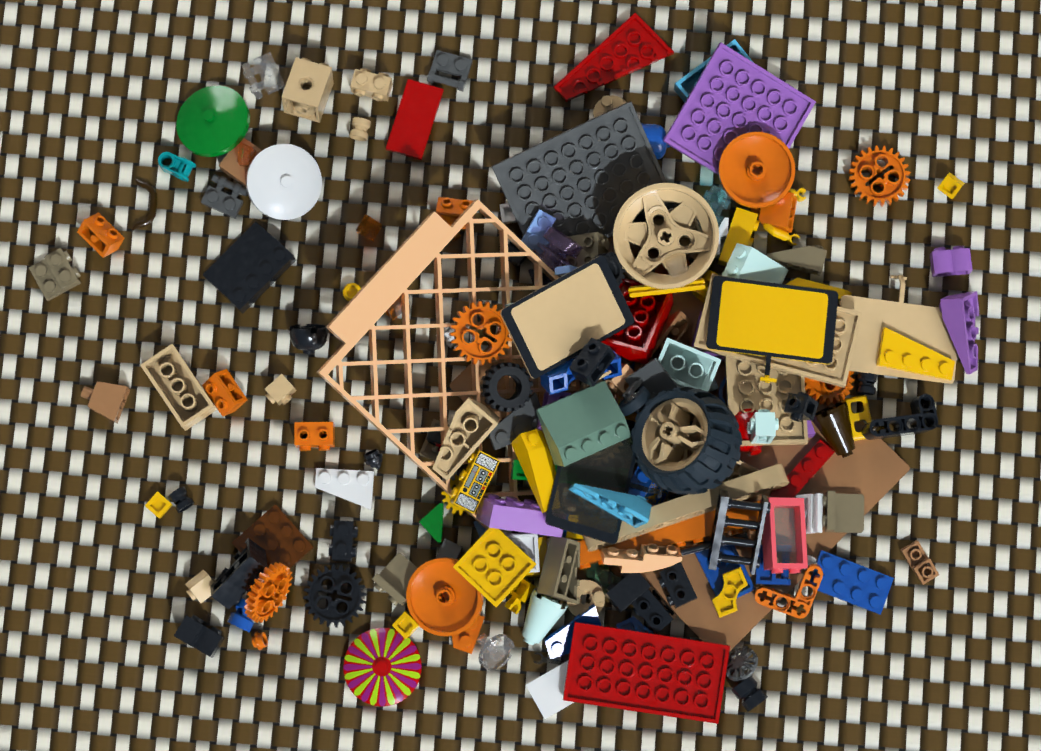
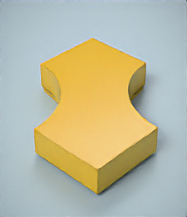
(732, 584)

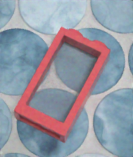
(785, 536)

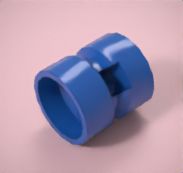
(239, 617)

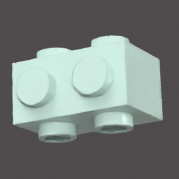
(762, 427)

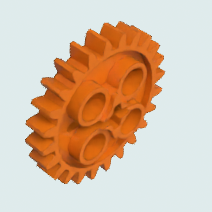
(868, 162)
(473, 348)
(833, 395)
(268, 592)

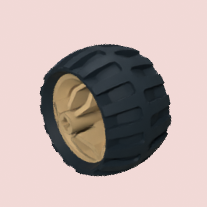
(664, 436)

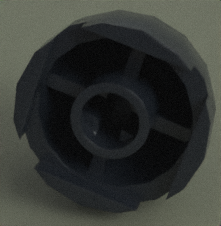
(308, 337)

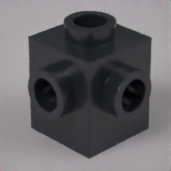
(801, 407)

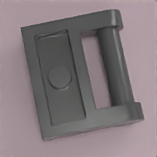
(452, 65)

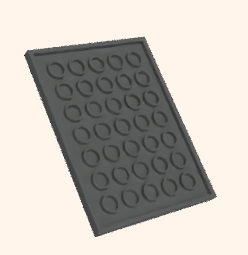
(582, 174)

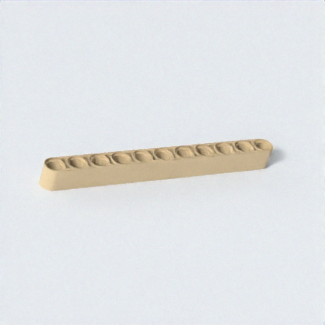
(698, 504)

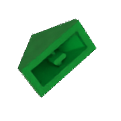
(434, 522)

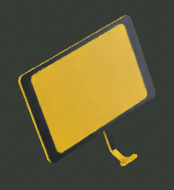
(772, 321)

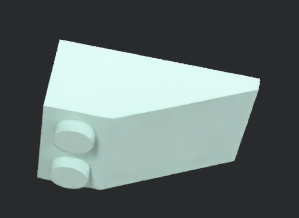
(688, 365)

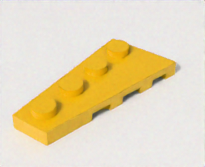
(909, 356)

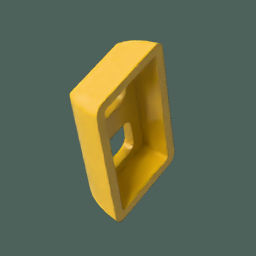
(865, 415)

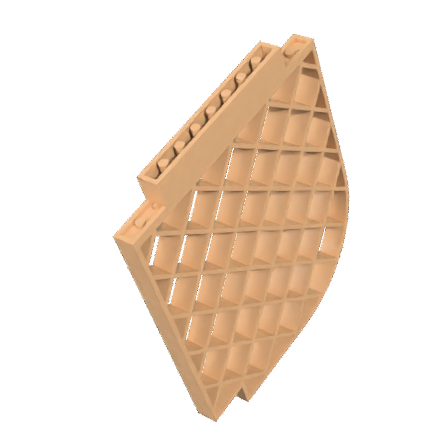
(385, 289)

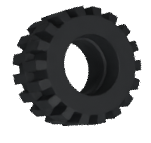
(522, 391)

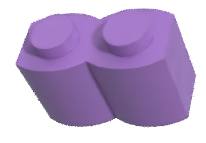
(950, 262)

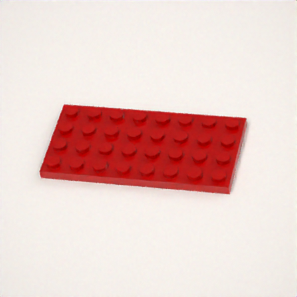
(646, 672)

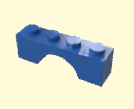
(561, 376)

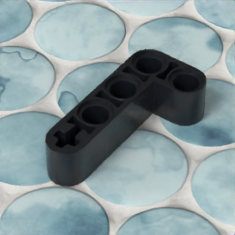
(899, 423)

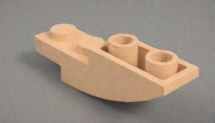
(647, 559)

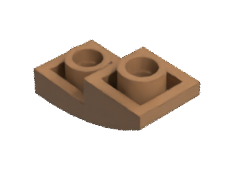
(919, 562)

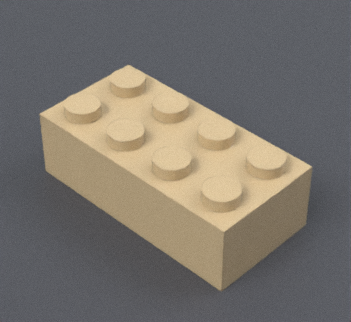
(178, 387)

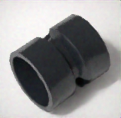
(749, 693)

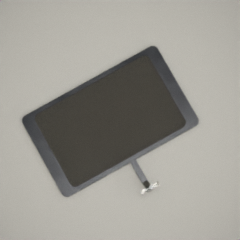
(605, 469)

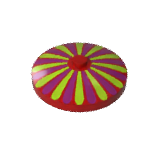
(382, 667)

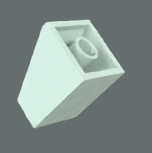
(753, 265)

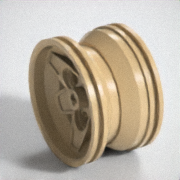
(675, 226)

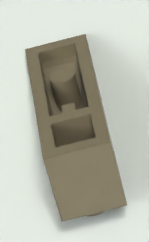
(804, 259)

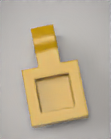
(519, 593)

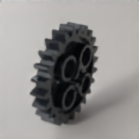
(331, 613)

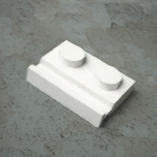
(813, 512)

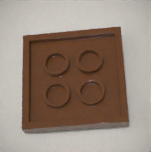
(276, 536)

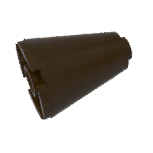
(836, 428)

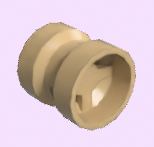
(360, 129)

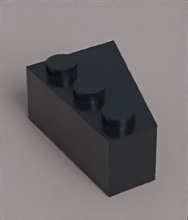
(237, 579)

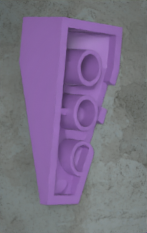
(959, 318)

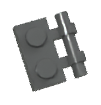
(221, 201)

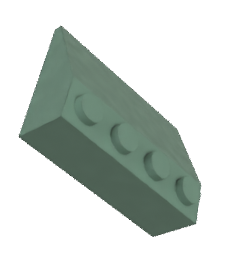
(582, 424)

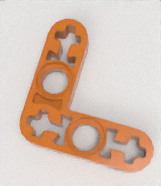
(798, 599)

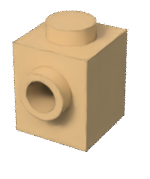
(280, 391)
(199, 586)

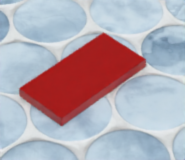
(414, 119)

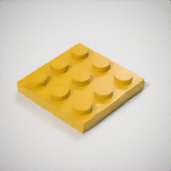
(494, 565)

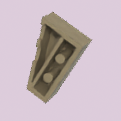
(560, 570)

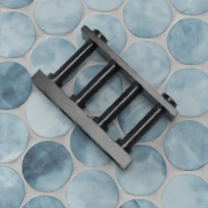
(721, 520)

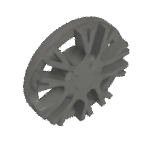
(741, 663)

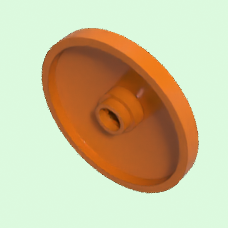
(756, 169)
(442, 598)

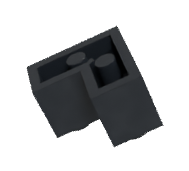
(199, 636)

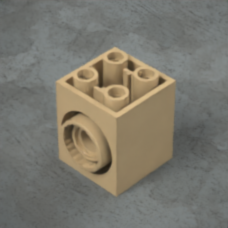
(307, 89)

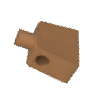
(107, 399)

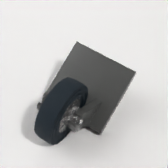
(644, 385)

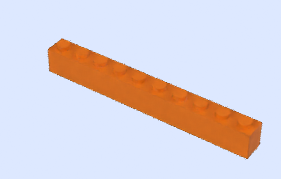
(677, 534)

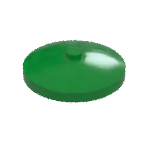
(213, 121)

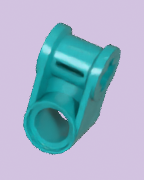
(179, 167)

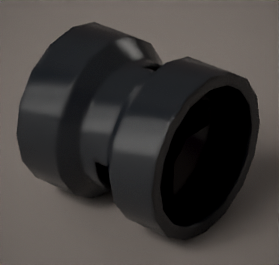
(866, 384)
(181, 499)

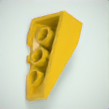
(537, 464)

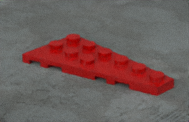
(622, 53)

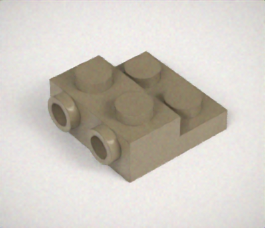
(55, 274)

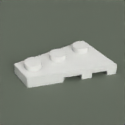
(347, 484)

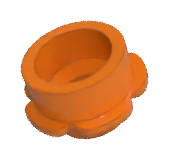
(259, 640)

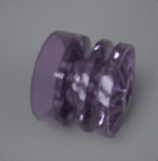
(557, 249)

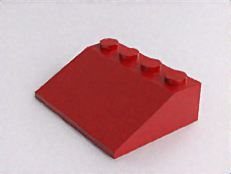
(649, 315)

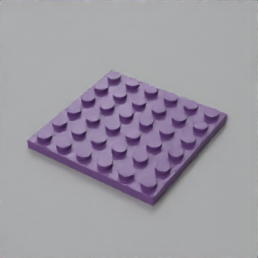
(734, 100)

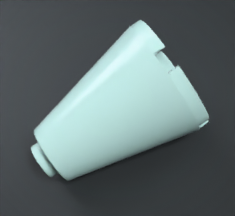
(541, 617)

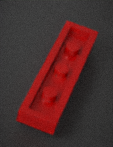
(804, 470)

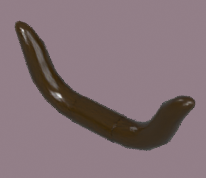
(152, 205)

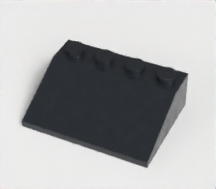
(249, 267)

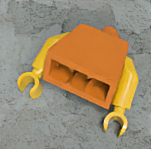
(779, 217)

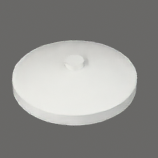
(283, 181)

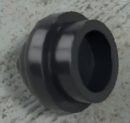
(373, 458)

